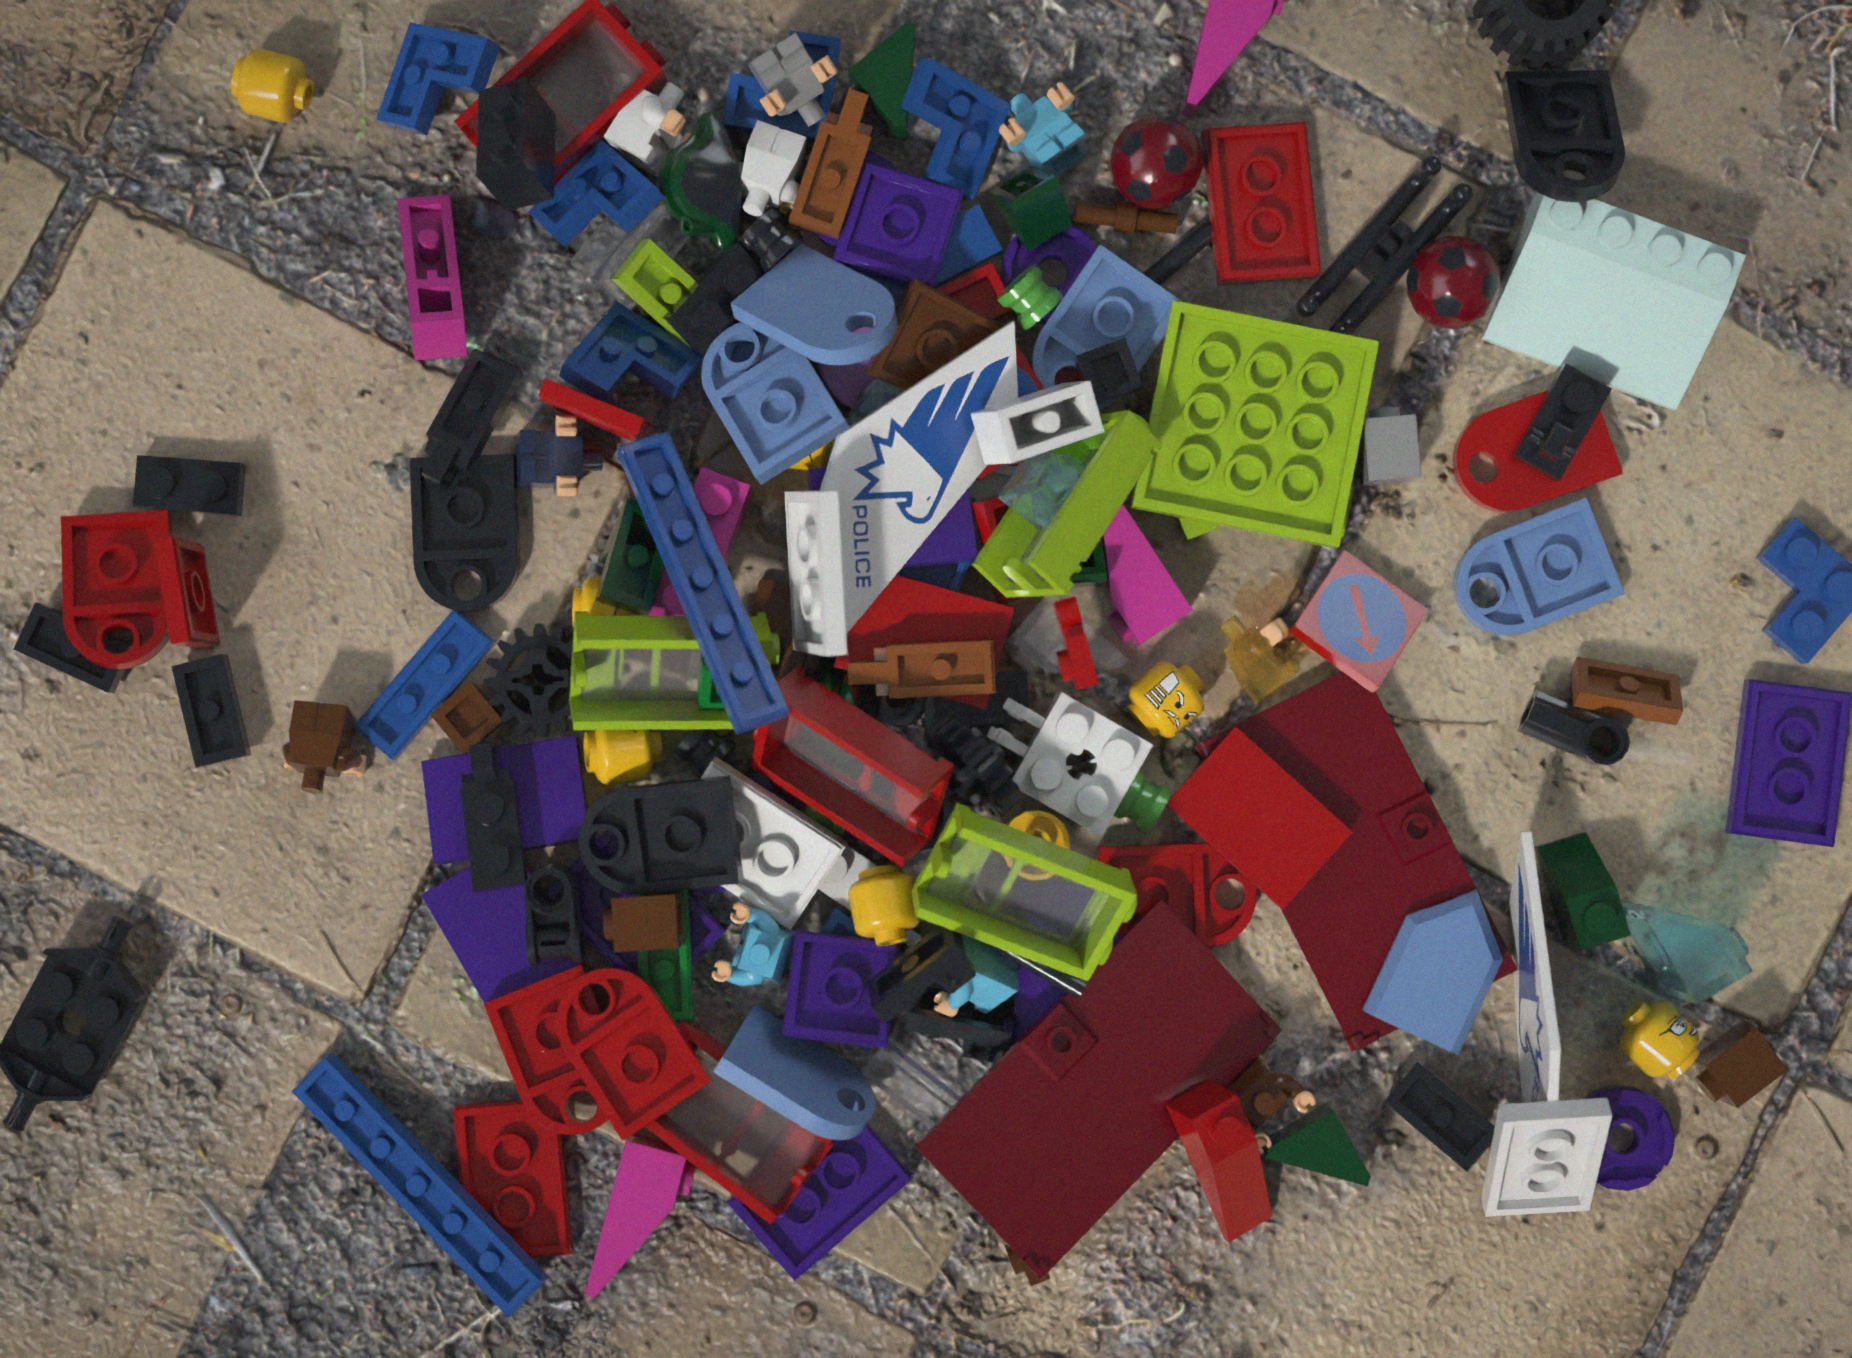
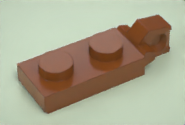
(833, 169)
(928, 669)

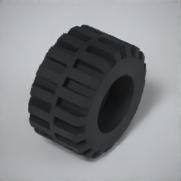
(1540, 39)

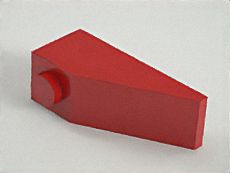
(1223, 1156)

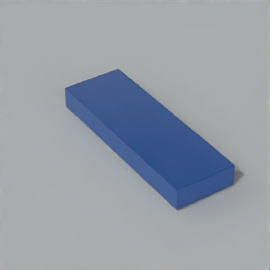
(424, 684)

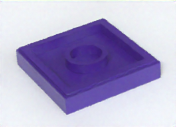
(898, 225)
(830, 989)

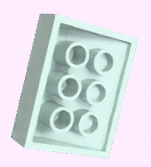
(1612, 297)

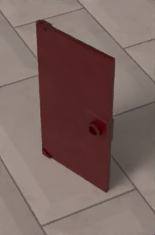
(1393, 863)
(1087, 1089)

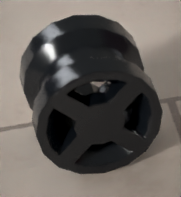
(770, 239)
(701, 747)

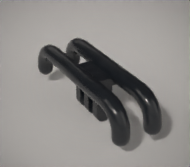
(1385, 248)

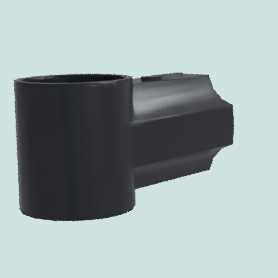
(1570, 728)

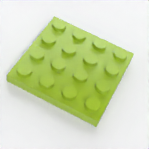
(1256, 424)

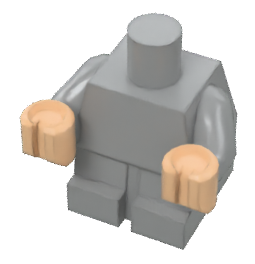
(792, 80)

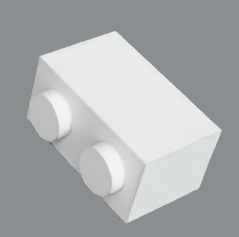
(1037, 422)

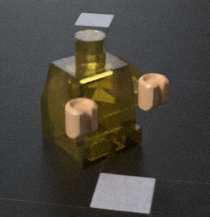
(1256, 657)

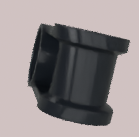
(552, 919)

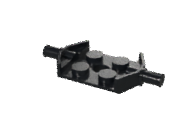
(38, 1051)

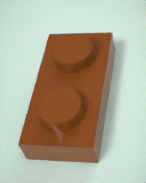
(1626, 691)

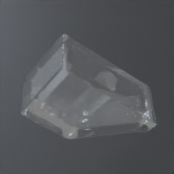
(1041, 637)

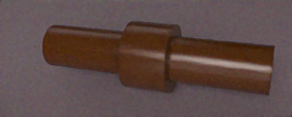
(1125, 217)

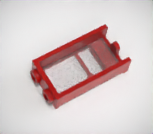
(586, 77)
(852, 769)
(740, 1139)

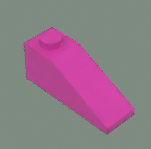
(1224, 37)
(432, 277)
(1137, 583)
(641, 1197)

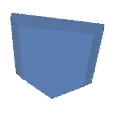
(1438, 972)

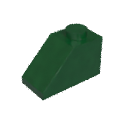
(1581, 893)

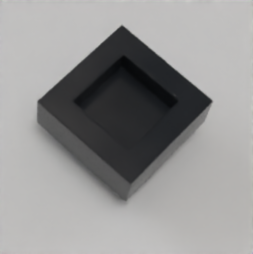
(1109, 371)

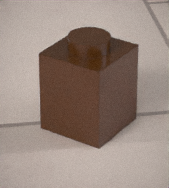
(645, 922)
(1737, 1066)

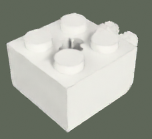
(1066, 730)

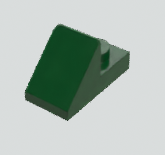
(630, 563)

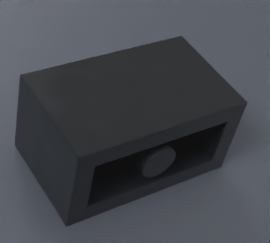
(516, 144)

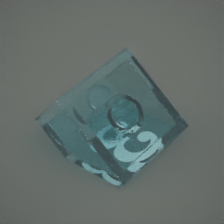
(1687, 953)

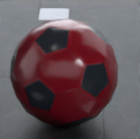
(1156, 162)
(1453, 282)

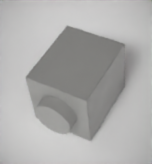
(1388, 448)

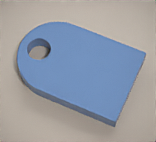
(817, 306)
(1101, 307)
(769, 402)
(1538, 571)
(797, 1078)

